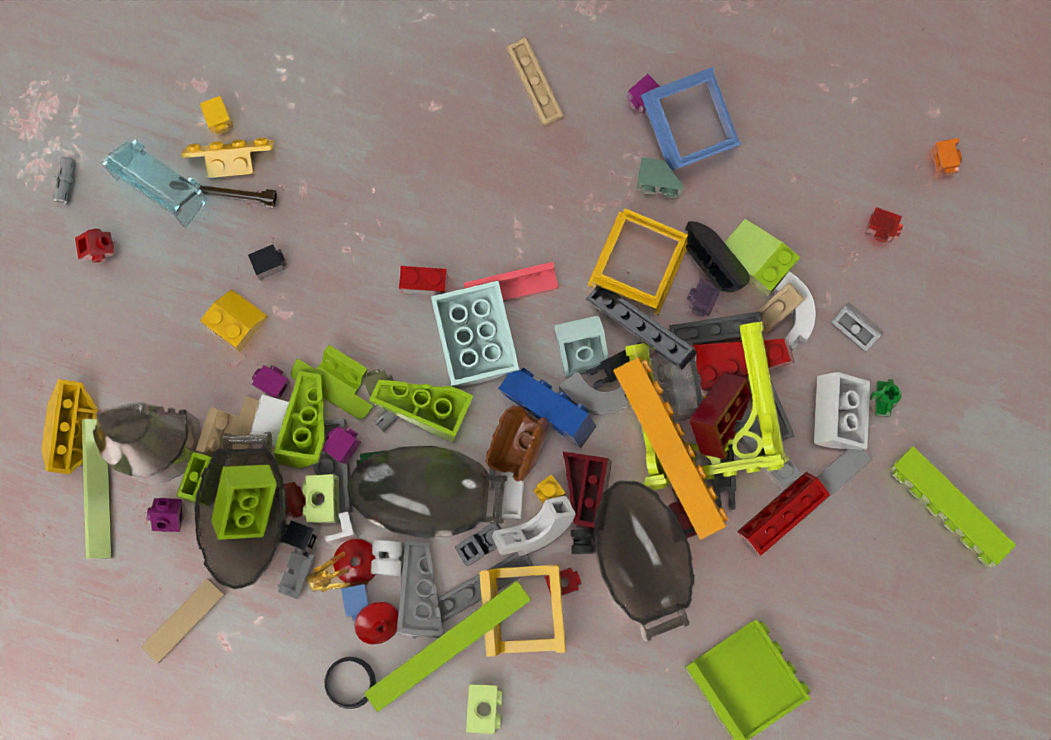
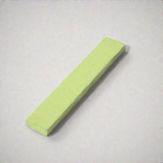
(95, 496)

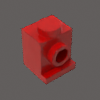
(573, 579)

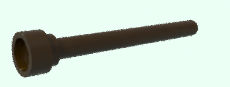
(267, 198)

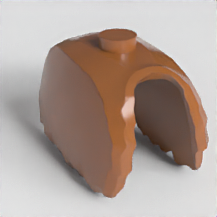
(516, 443)

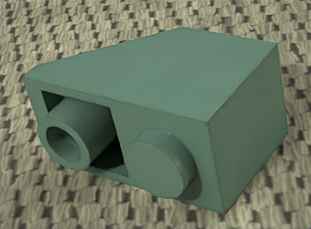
(658, 177)

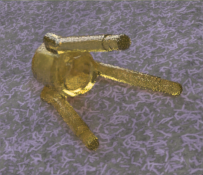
(320, 579)

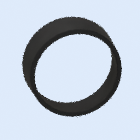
(371, 676)

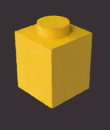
(216, 115)

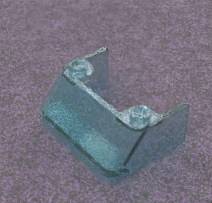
(155, 180)

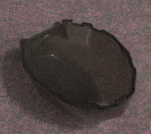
(425, 491)
(643, 556)
(241, 560)

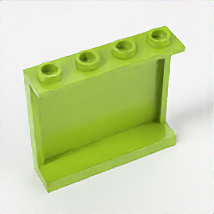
(748, 681)

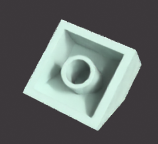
(581, 344)

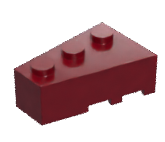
(718, 414)
(587, 482)

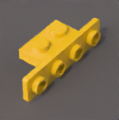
(228, 158)

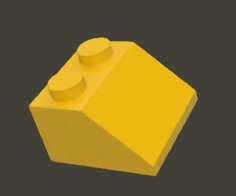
(233, 319)

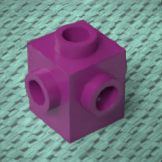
(166, 515)

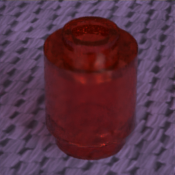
(295, 500)

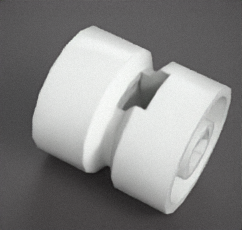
(389, 566)

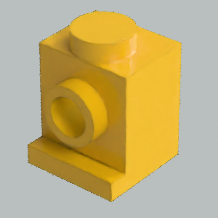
(548, 489)

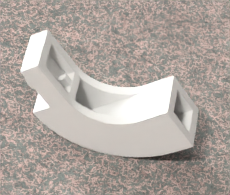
(803, 315)
(539, 531)

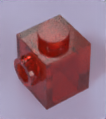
(884, 225)

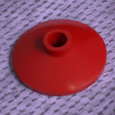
(355, 548)
(373, 616)

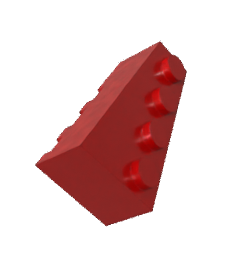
(730, 359)

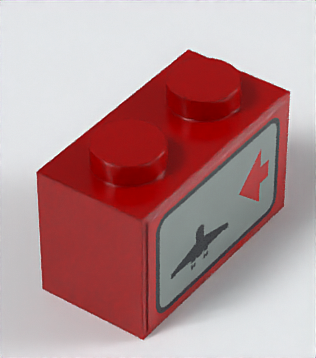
(423, 281)

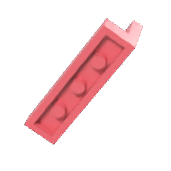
(522, 282)

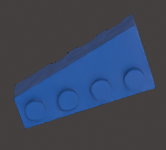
(545, 403)

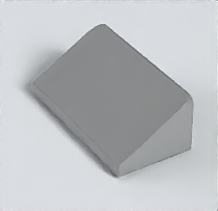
(857, 327)

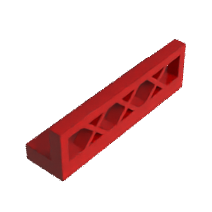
(784, 513)

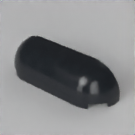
(715, 258)

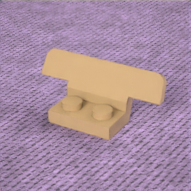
(220, 422)

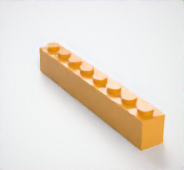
(671, 448)

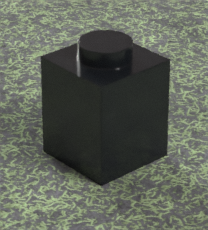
(267, 261)

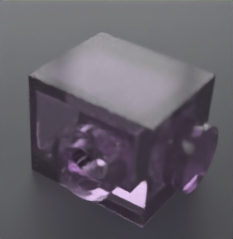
(702, 298)

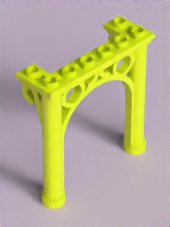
(762, 406)

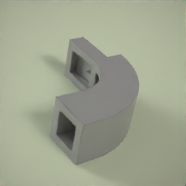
(595, 401)

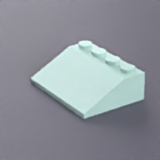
(475, 334)

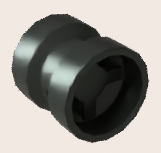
(582, 541)

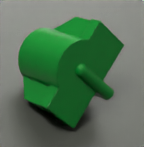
(886, 397)

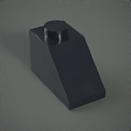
(300, 536)

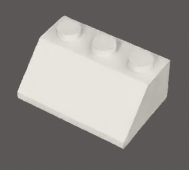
(842, 411)

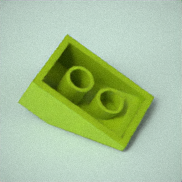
(761, 255)

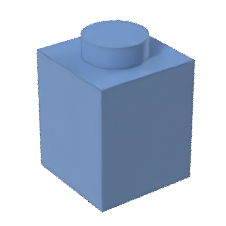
(354, 600)

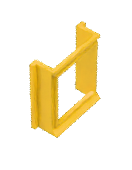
(653, 302)
(489, 589)

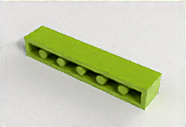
(953, 507)

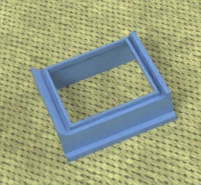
(661, 126)

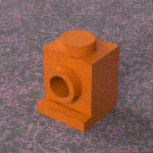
(947, 156)

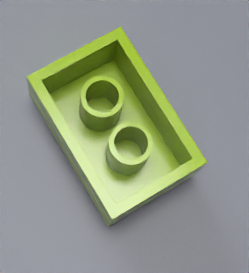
(243, 501)

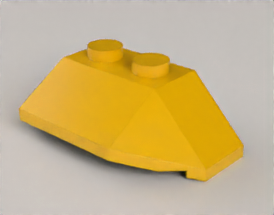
(63, 426)

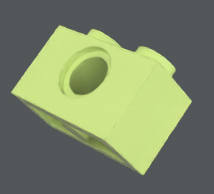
(330, 509)
(483, 724)

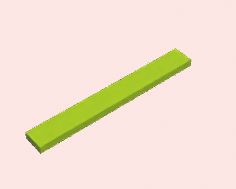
(447, 646)

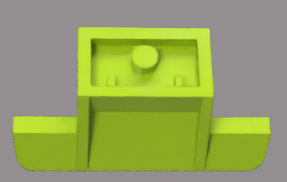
(340, 381)

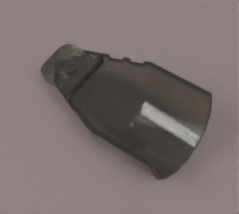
(147, 441)

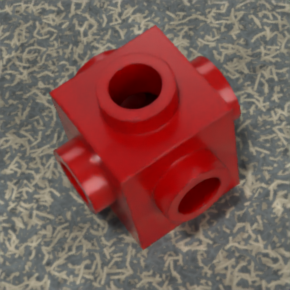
(94, 245)

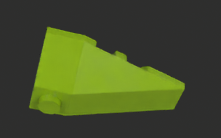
(427, 406)
(303, 425)

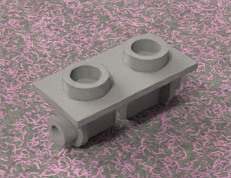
(297, 573)

